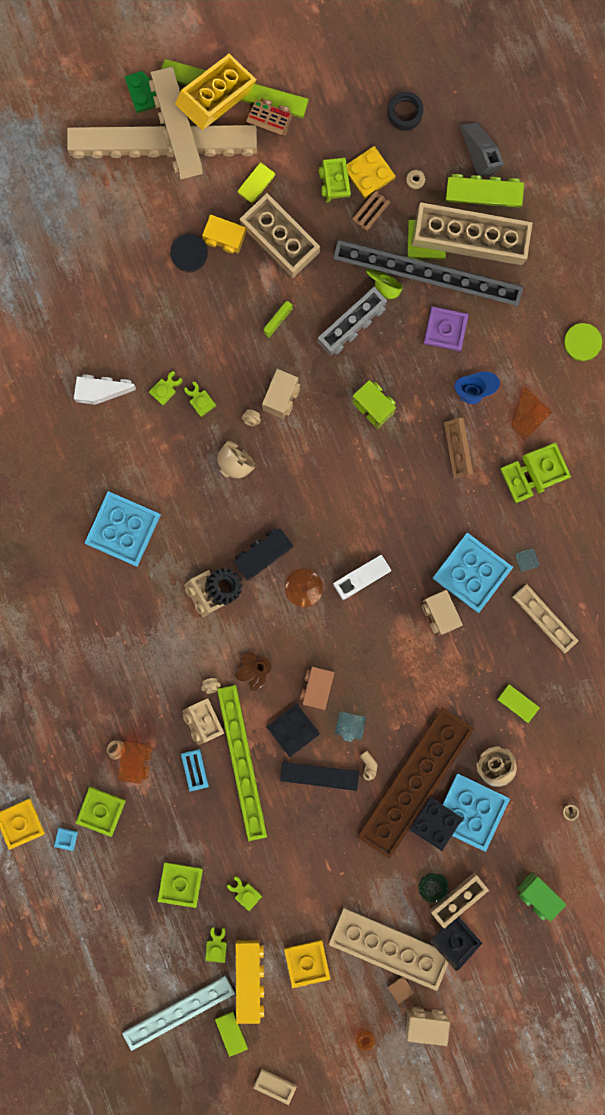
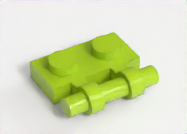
(517, 482)

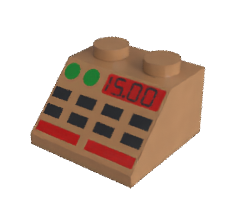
(270, 117)

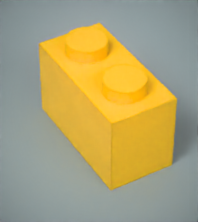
(224, 234)

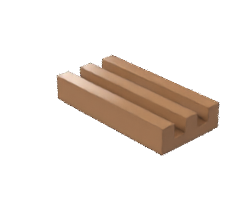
(381, 198)

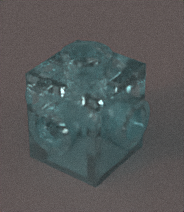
(350, 726)

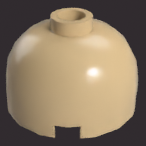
(234, 462)
(497, 766)

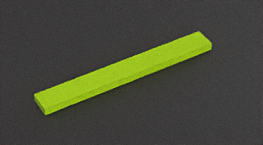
(186, 74)
(242, 763)

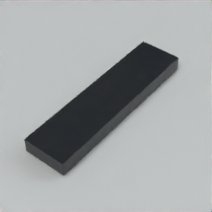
(319, 776)

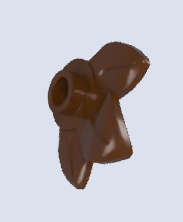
(250, 671)

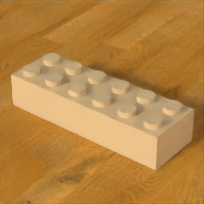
(471, 234)

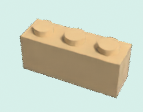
(459, 900)

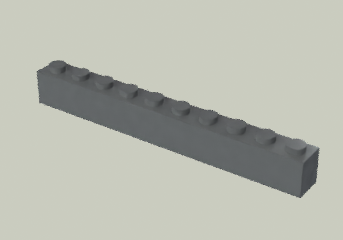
(428, 272)

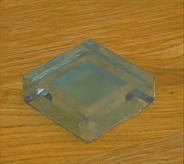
(527, 560)

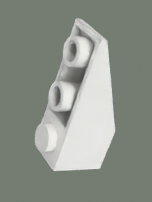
(96, 391)
(361, 577)

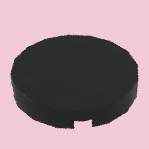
(189, 253)

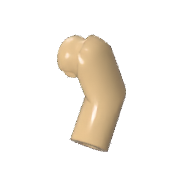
(370, 767)

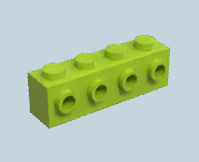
(484, 192)

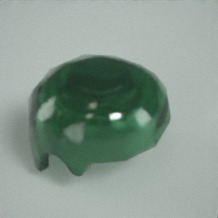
(433, 887)

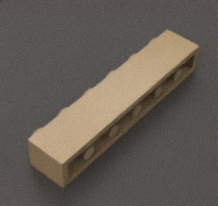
(176, 124)

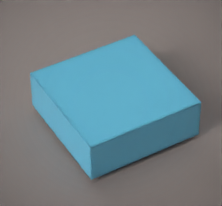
(66, 839)

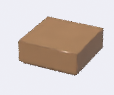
(400, 989)

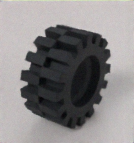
(214, 591)

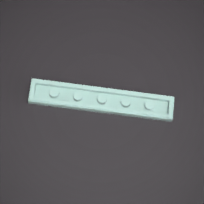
(178, 1013)

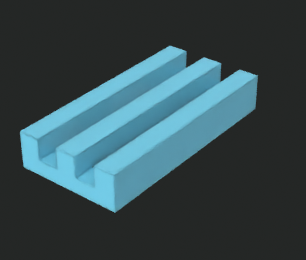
(202, 769)

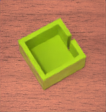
(373, 401)

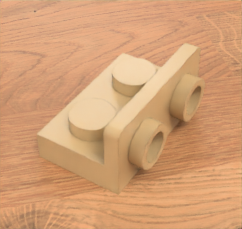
(196, 589)
(202, 722)

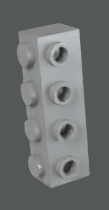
(352, 321)

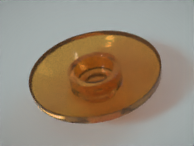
(304, 598)

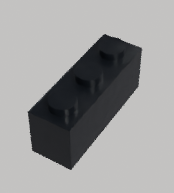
(263, 553)

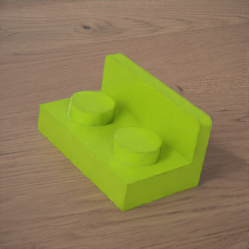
(334, 179)

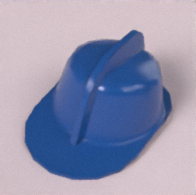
(476, 386)

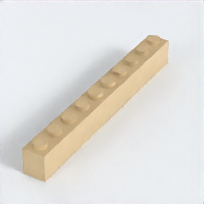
(151, 141)

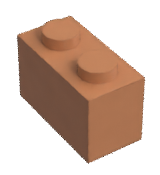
(318, 688)

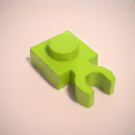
(164, 390)
(201, 401)
(246, 895)
(216, 948)

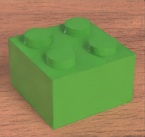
(543, 899)

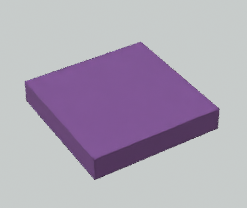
(446, 329)

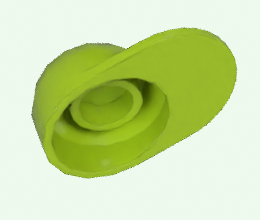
(385, 284)

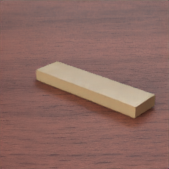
(545, 619)

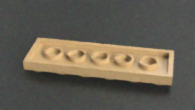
(389, 949)

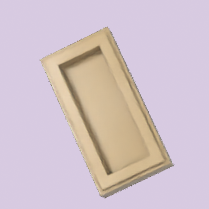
(275, 1086)

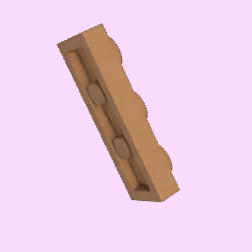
(458, 448)

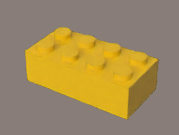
(215, 91)

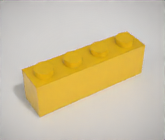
(248, 981)

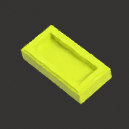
(256, 183)

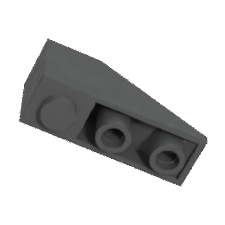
(482, 150)

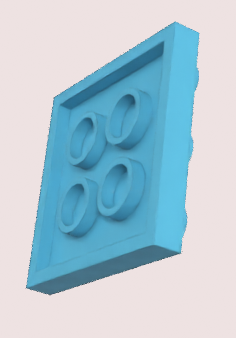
(122, 529)
(472, 573)
(478, 807)

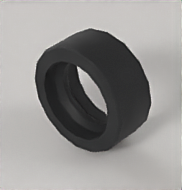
(409, 97)

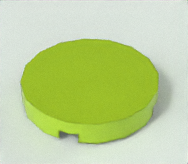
(583, 342)

